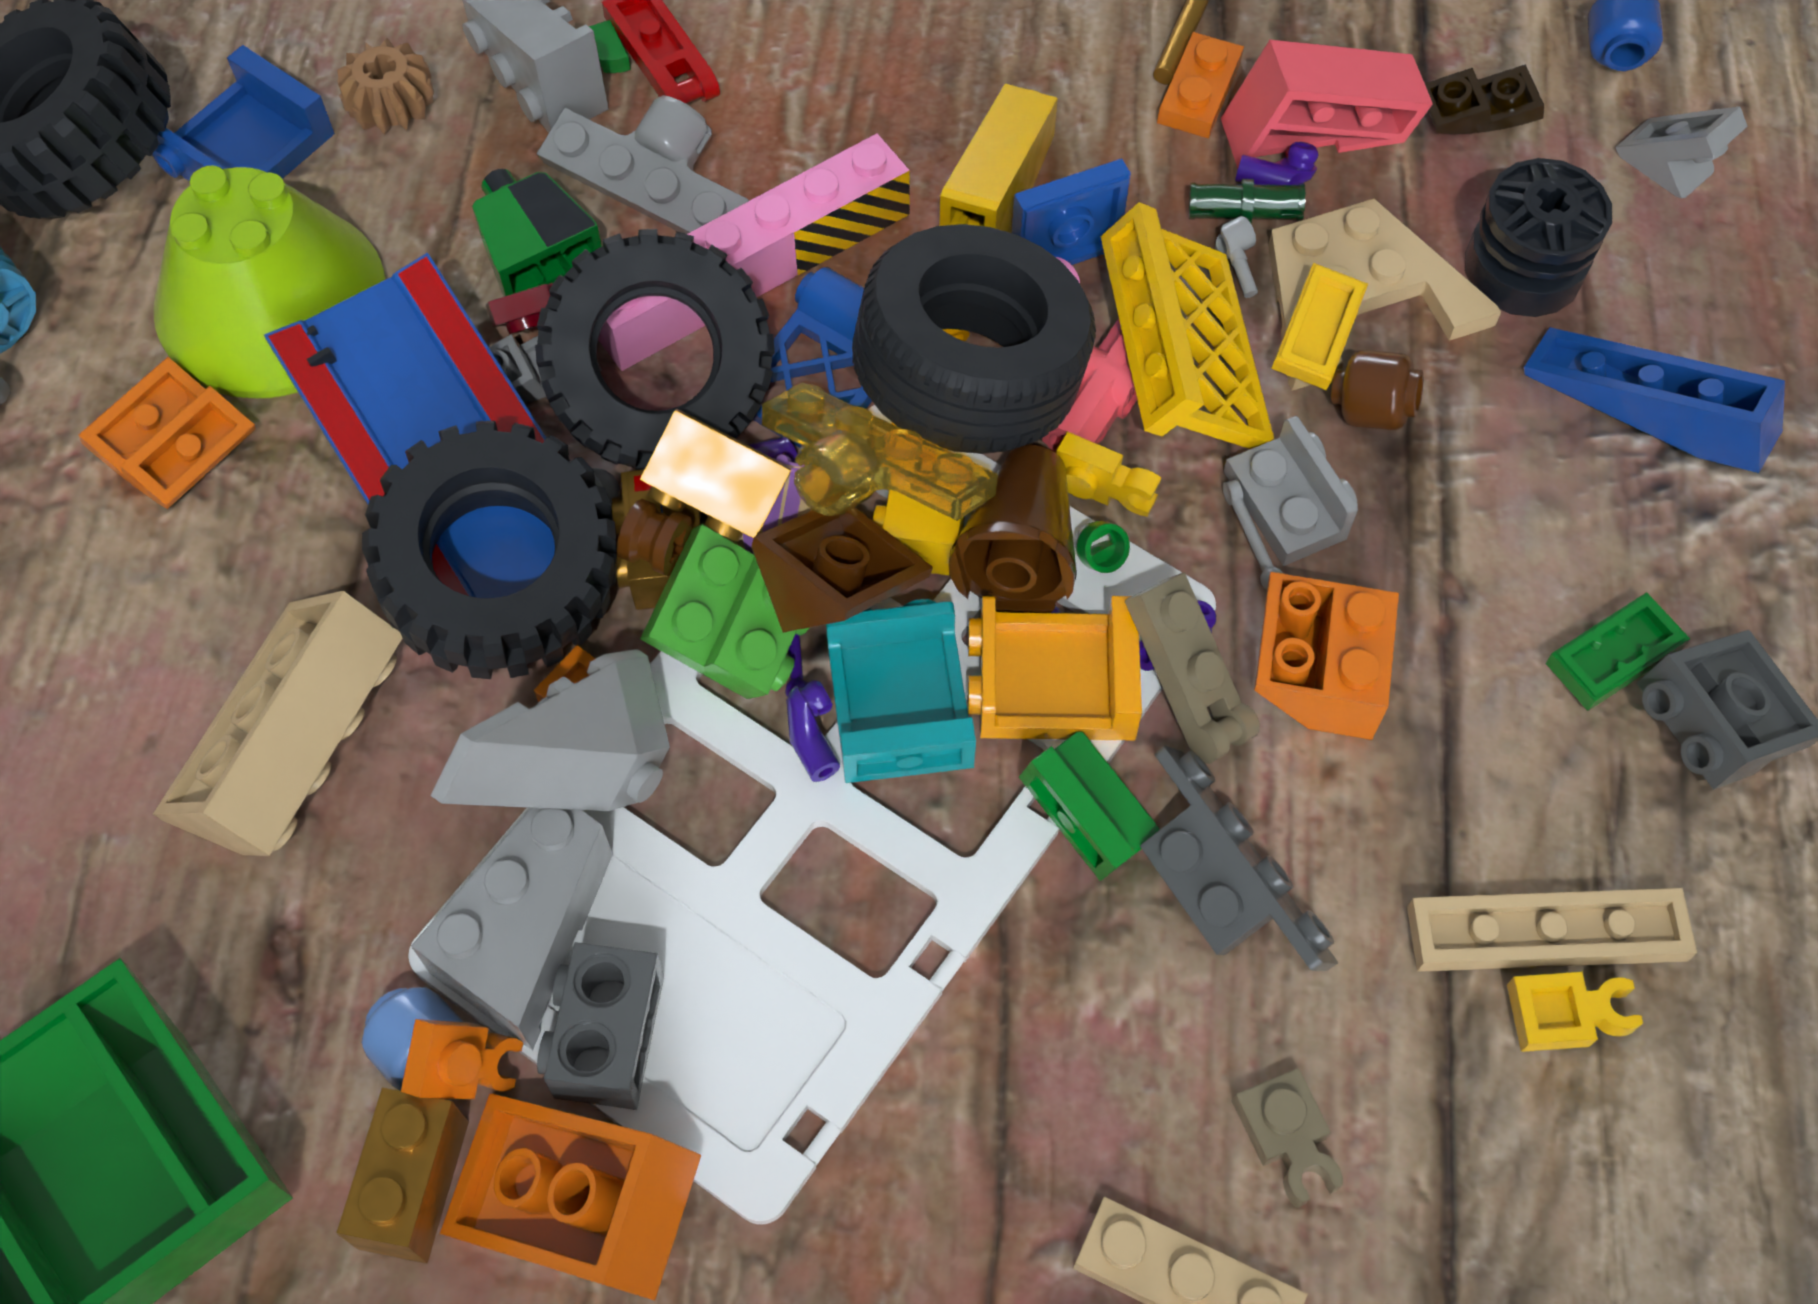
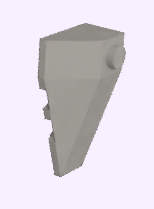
(575, 750)

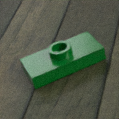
(1617, 651)

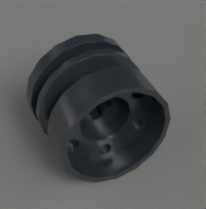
(1538, 236)

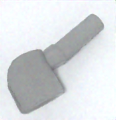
(1235, 239)

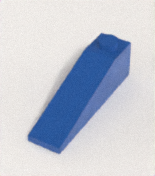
(1682, 401)

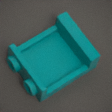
(900, 692)

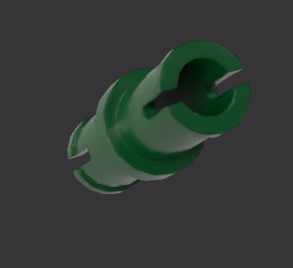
(1247, 200)

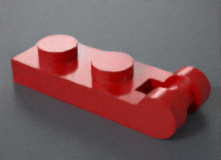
(661, 49)

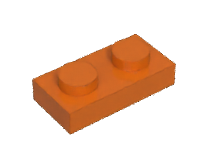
(1200, 85)

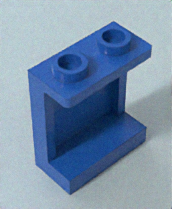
(256, 123)

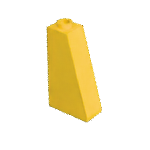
(1000, 160)

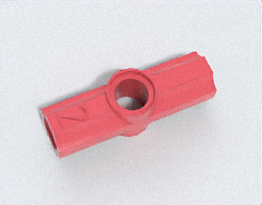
(1103, 395)

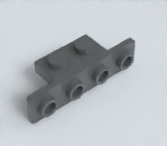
(1220, 873)

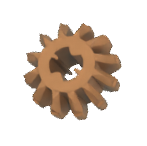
(385, 86)

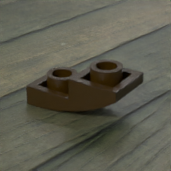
(1484, 105)

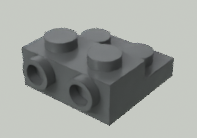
(1728, 708)

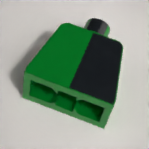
(531, 229)

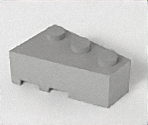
(538, 56)
(519, 918)

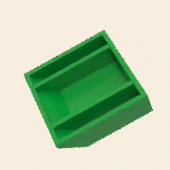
(117, 1153)

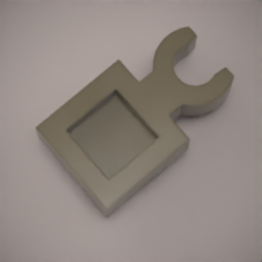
(1286, 1126)

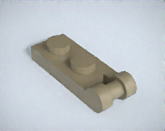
(1191, 668)

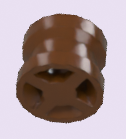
(653, 536)

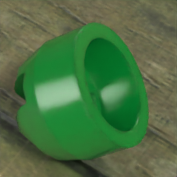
(1106, 555)

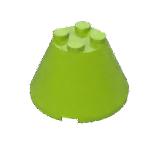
(243, 263)

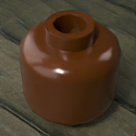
(1378, 390)

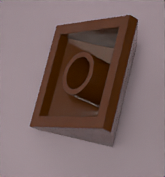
(832, 567)

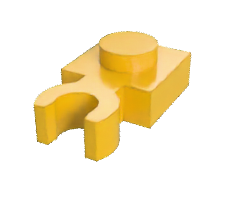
(1099, 475)
(1562, 1014)

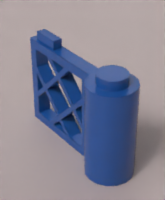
(829, 316)

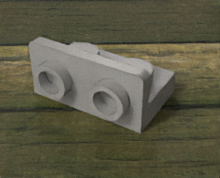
(1294, 493)

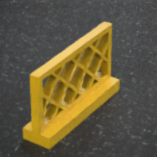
(1163, 341)

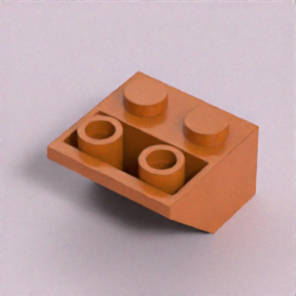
(1327, 653)

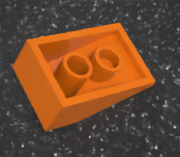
(572, 1194)

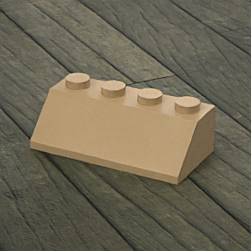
(282, 725)

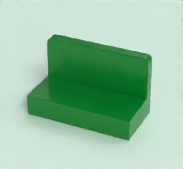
(1089, 804)

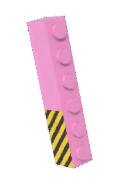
(777, 239)

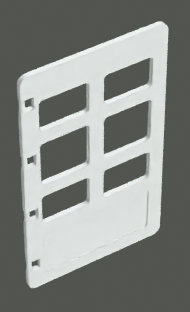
(750, 1005)

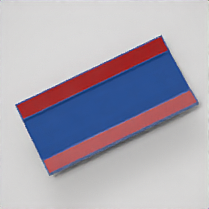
(400, 377)

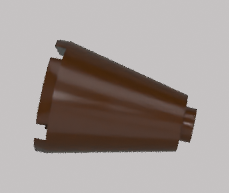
(1020, 538)

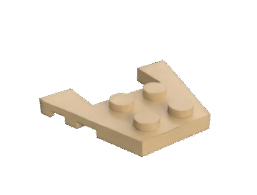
(1387, 255)

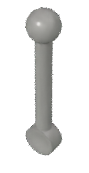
(1234, 496)

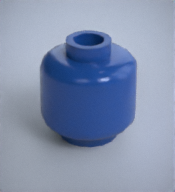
(1624, 32)

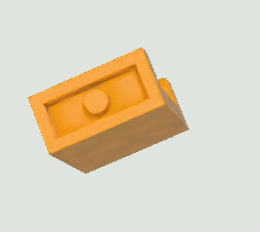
(1056, 674)

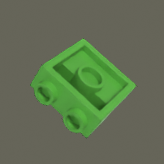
(721, 618)

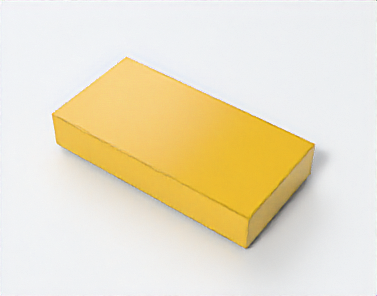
(1319, 326)

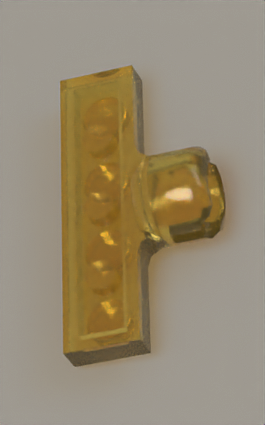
(856, 453)

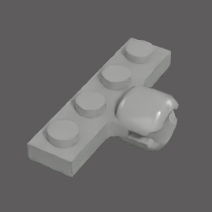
(647, 167)

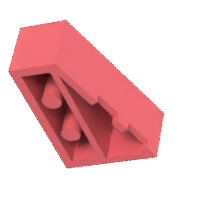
(1325, 100)

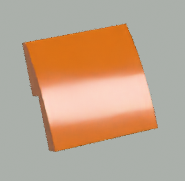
(166, 433)

